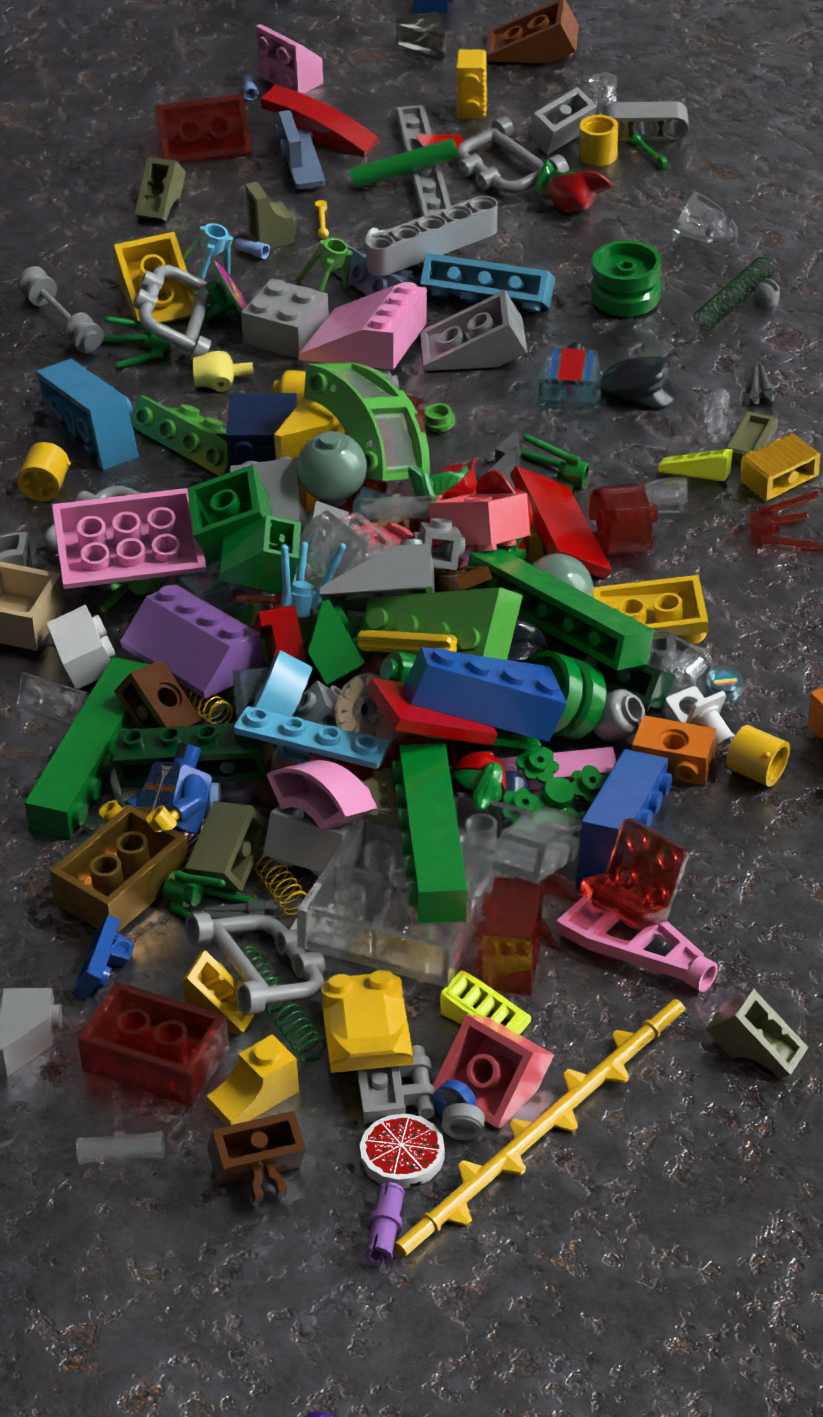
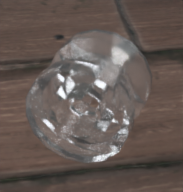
(602, 89)

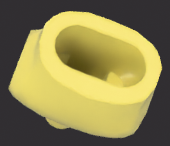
(217, 371)

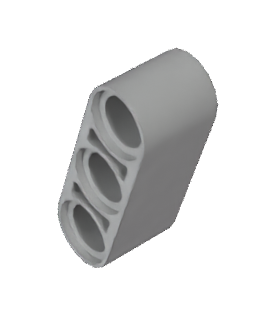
(659, 116)

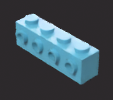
(483, 279)

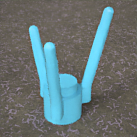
(213, 240)
(301, 592)

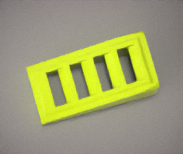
(703, 465)
(467, 991)

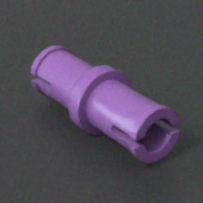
(384, 1224)

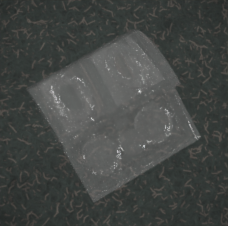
(327, 532)

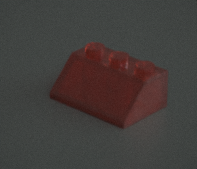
(203, 128)

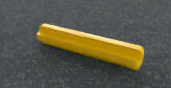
(403, 641)

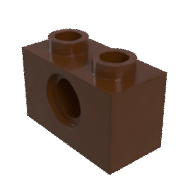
(156, 698)

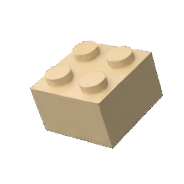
(27, 603)

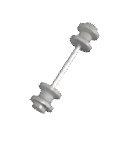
(78, 328)

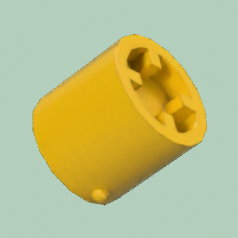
(598, 140)
(43, 471)
(758, 755)

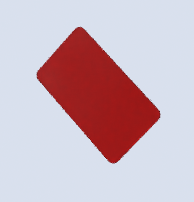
(428, 139)

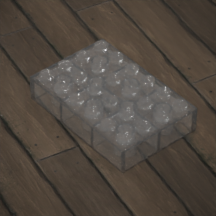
(362, 898)

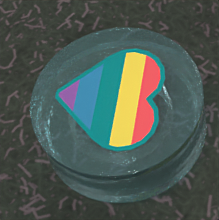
(726, 680)

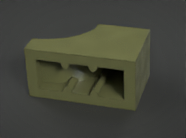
(159, 188)
(268, 220)
(756, 1032)

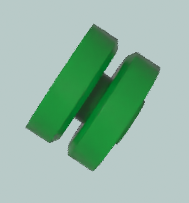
(626, 278)
(582, 689)

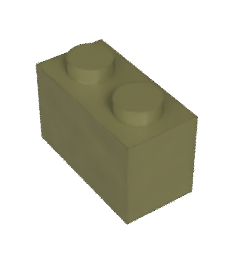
(228, 844)

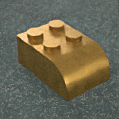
(118, 869)

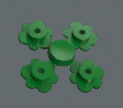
(556, 791)

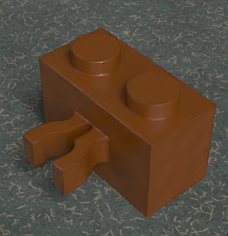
(256, 1151)

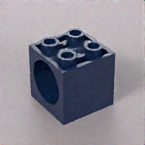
(253, 423)

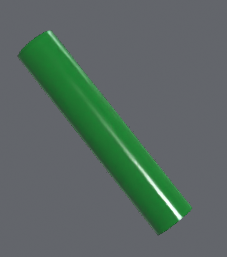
(404, 163)

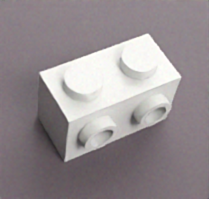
(82, 645)

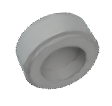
(463, 1121)

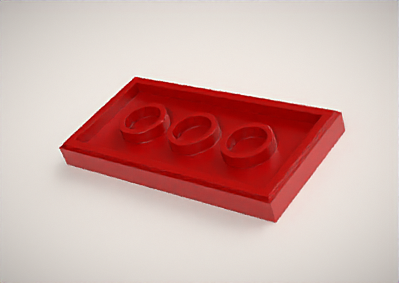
(561, 520)

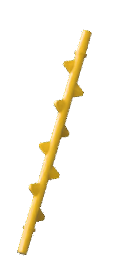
(526, 1133)

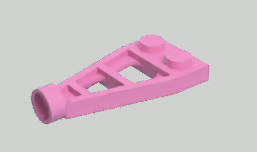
(588, 928)

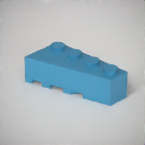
(90, 411)

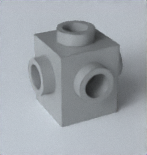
(452, 544)
(318, 704)

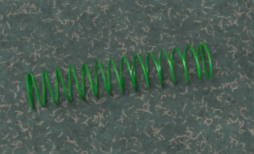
(703, 310)
(299, 1054)

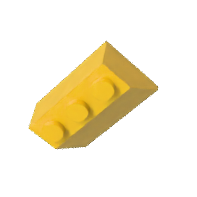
(302, 424)

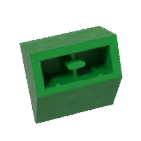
(254, 554)
(332, 650)

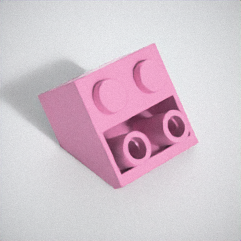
(287, 62)

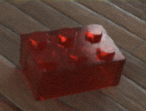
(153, 1043)

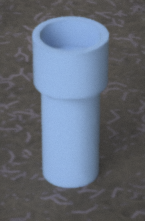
(250, 89)
(258, 249)

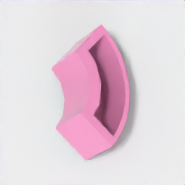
(323, 791)

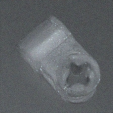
(676, 657)

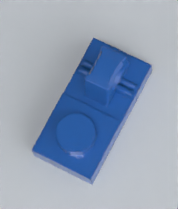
(104, 948)

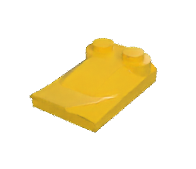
(661, 604)
(365, 1022)

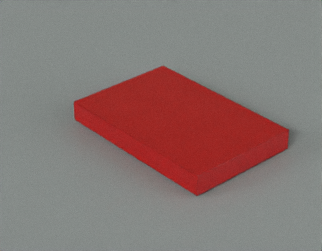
(412, 719)

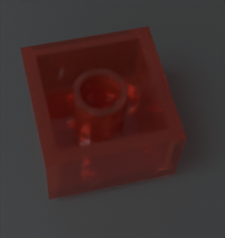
(510, 935)

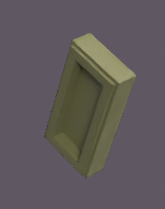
(751, 434)

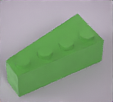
(477, 617)

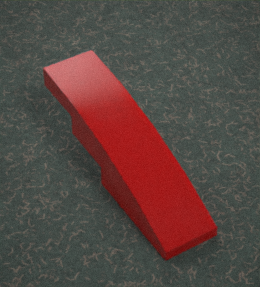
(327, 124)

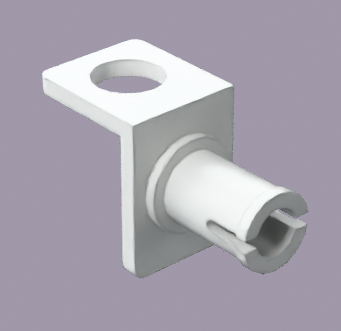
(703, 713)

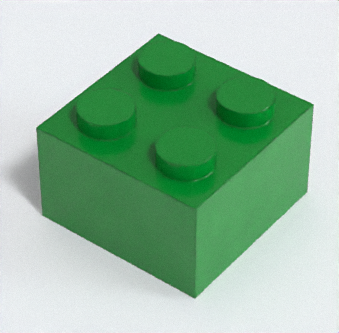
(226, 506)

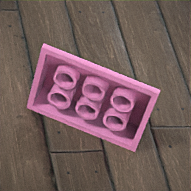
(371, 329)
(126, 538)

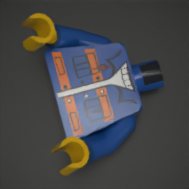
(172, 794)

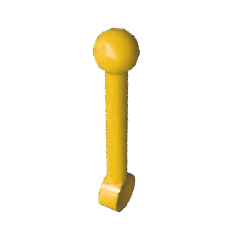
(321, 206)

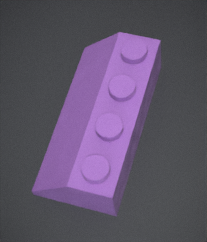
(192, 640)

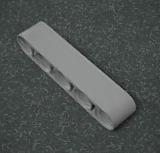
(433, 234)

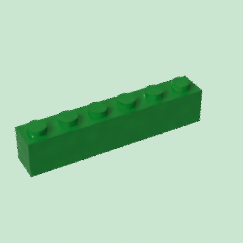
(568, 611)
(82, 759)
(430, 834)

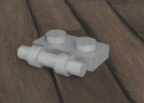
(385, 1095)

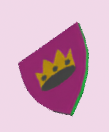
(222, 301)

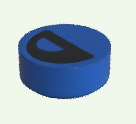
(451, 1093)

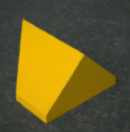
(214, 989)

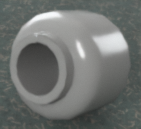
(620, 716)

